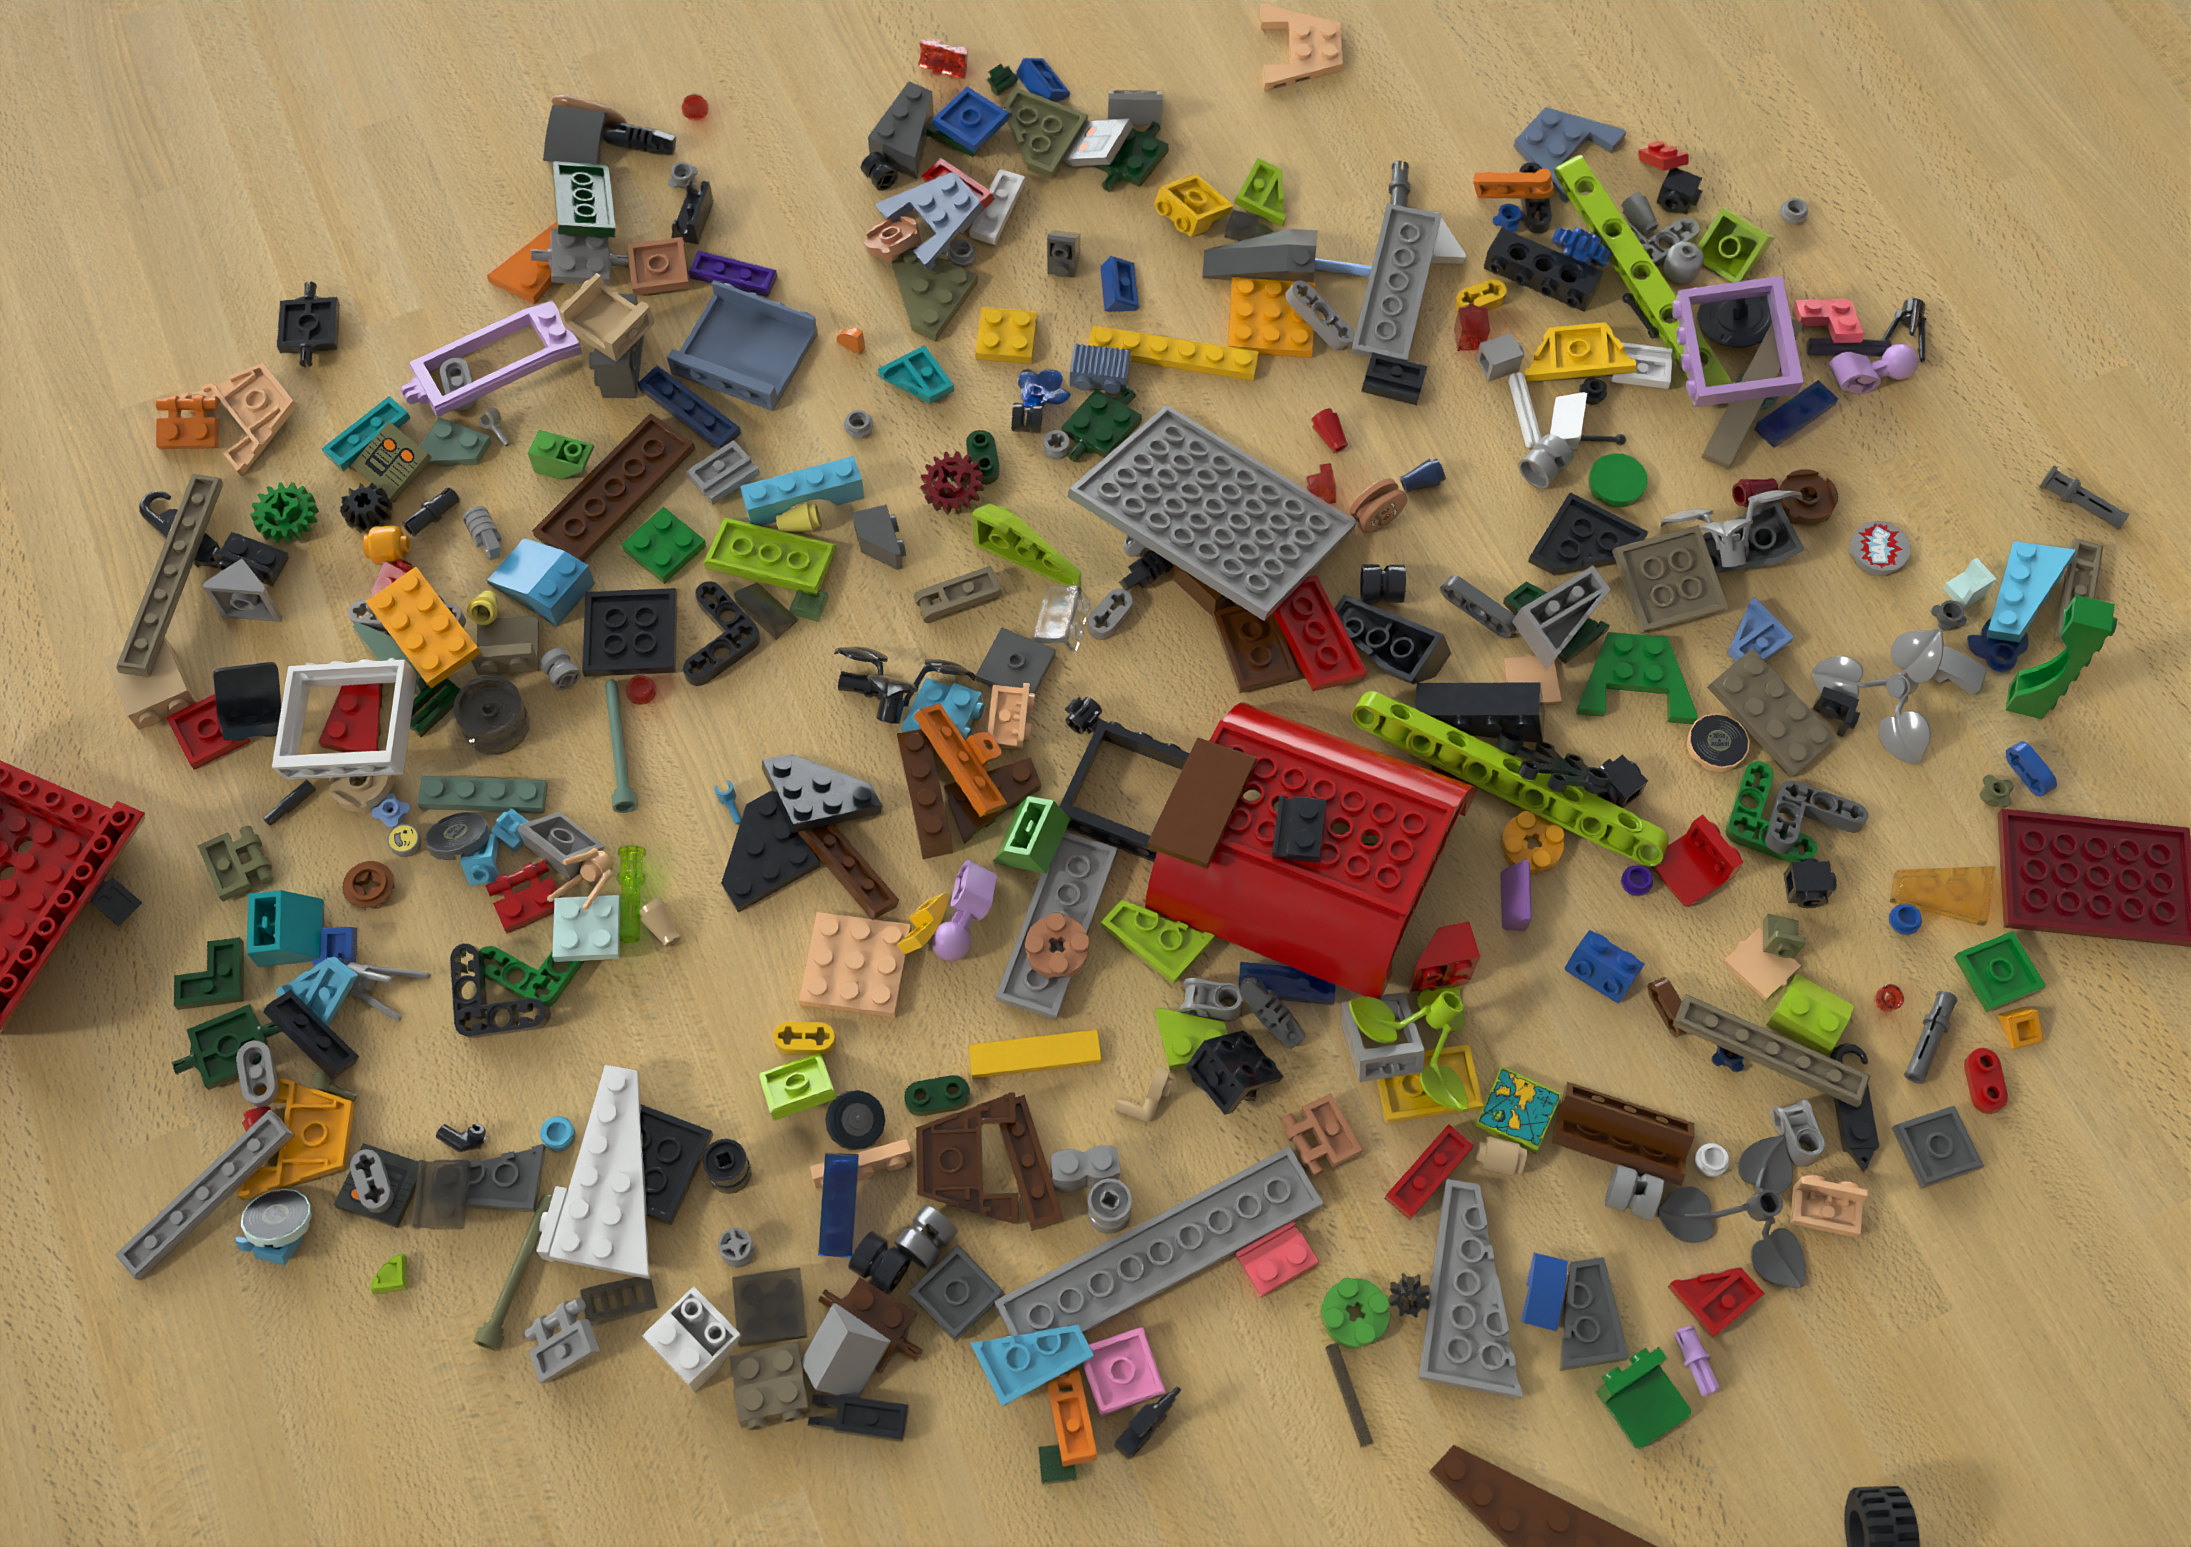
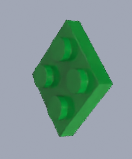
(663, 545)
(1999, 971)

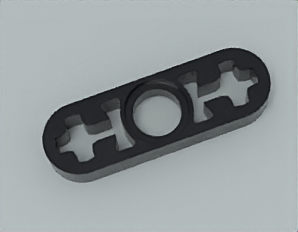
(1530, 208)

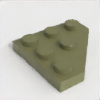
(1042, 130)
(931, 296)

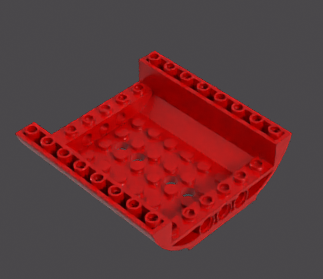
(55, 879)
(1331, 915)

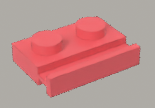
(1276, 1259)

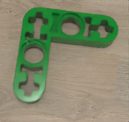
(1752, 817)
(533, 978)

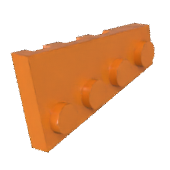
(521, 275)

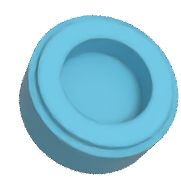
(557, 1134)

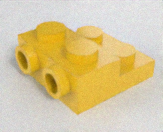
(1191, 204)

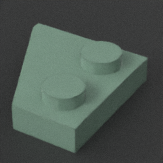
(455, 444)

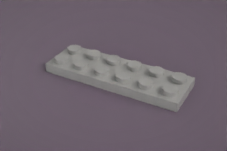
(1396, 282)
(1069, 888)

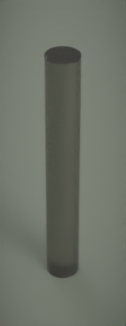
(1349, 1395)

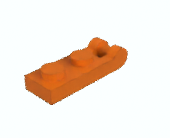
(1514, 185)
(1072, 1419)

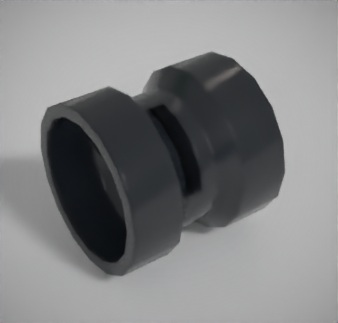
(881, 173)
(1033, 419)

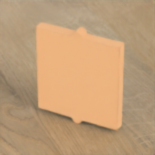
(1531, 670)
(1760, 969)

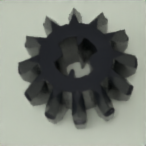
(366, 507)

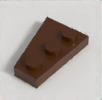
(1013, 782)

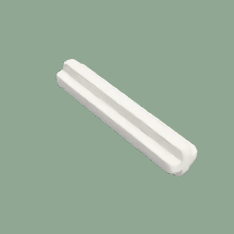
(1524, 409)

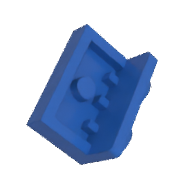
(1604, 966)

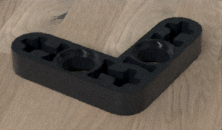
(731, 631)
(478, 1006)

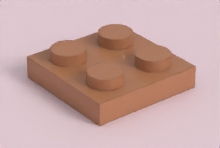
(658, 266)

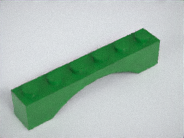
(2083, 631)

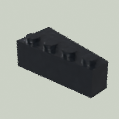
(1486, 707)

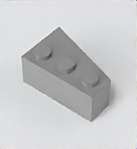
(1558, 615)

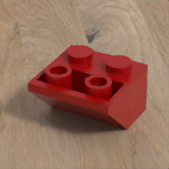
(1446, 959)

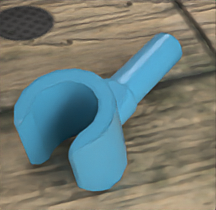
(728, 799)

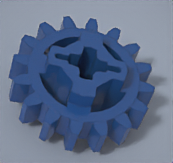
(1581, 246)

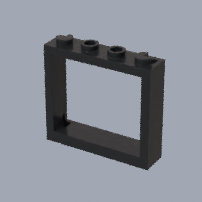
(1100, 827)

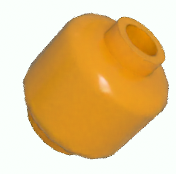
(385, 544)

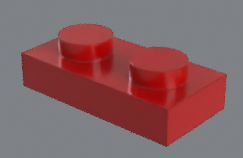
(1663, 156)

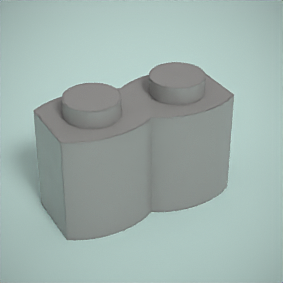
(1077, 1169)

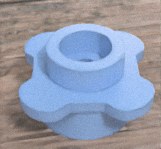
(394, 818)

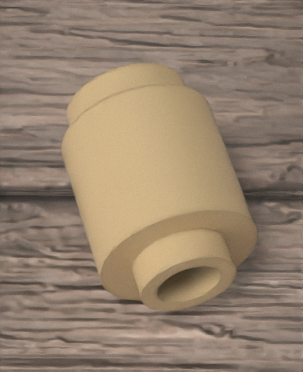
(1501, 1156)

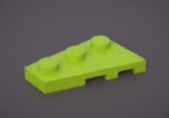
(1159, 942)

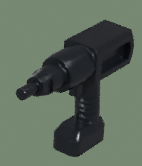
(1144, 1424)

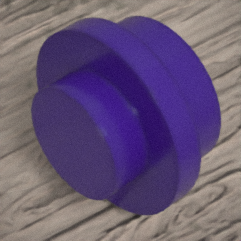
(1637, 880)

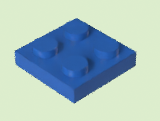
(970, 119)

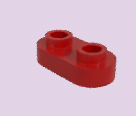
(1985, 1078)

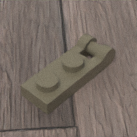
(957, 593)

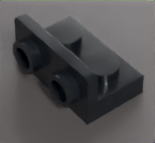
(261, 558)

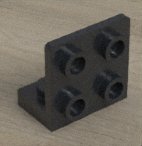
(1231, 1068)

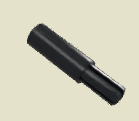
(290, 802)

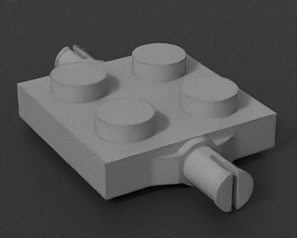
(578, 258)

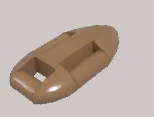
(573, 102)

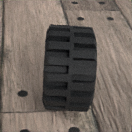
(1880, 1518)

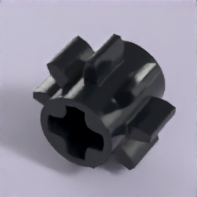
(1083, 715)
(1409, 1295)

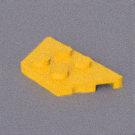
(1579, 352)

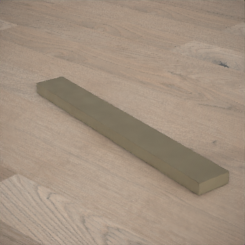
(169, 576)

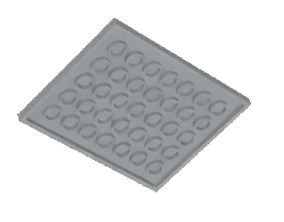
(1213, 511)

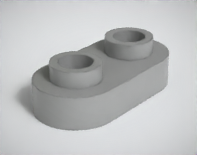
(454, 367)
(256, 1076)

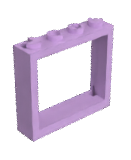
(1784, 336)

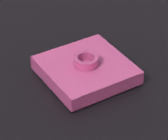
(1122, 1372)

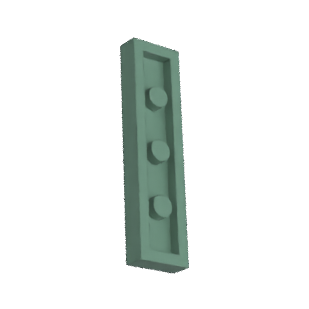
(482, 794)

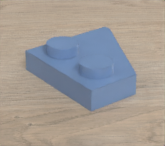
(1759, 631)

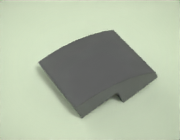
(574, 135)

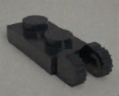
(862, 1417)

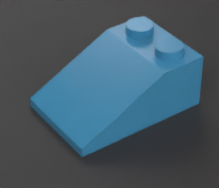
(543, 579)

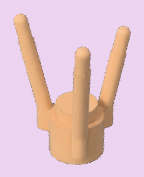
(595, 867)

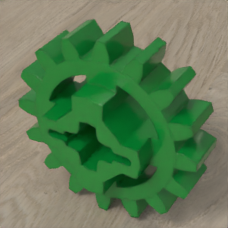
(284, 512)

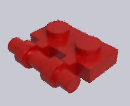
(528, 904)

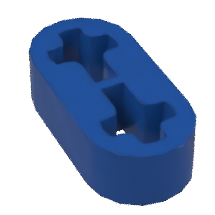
(2031, 769)

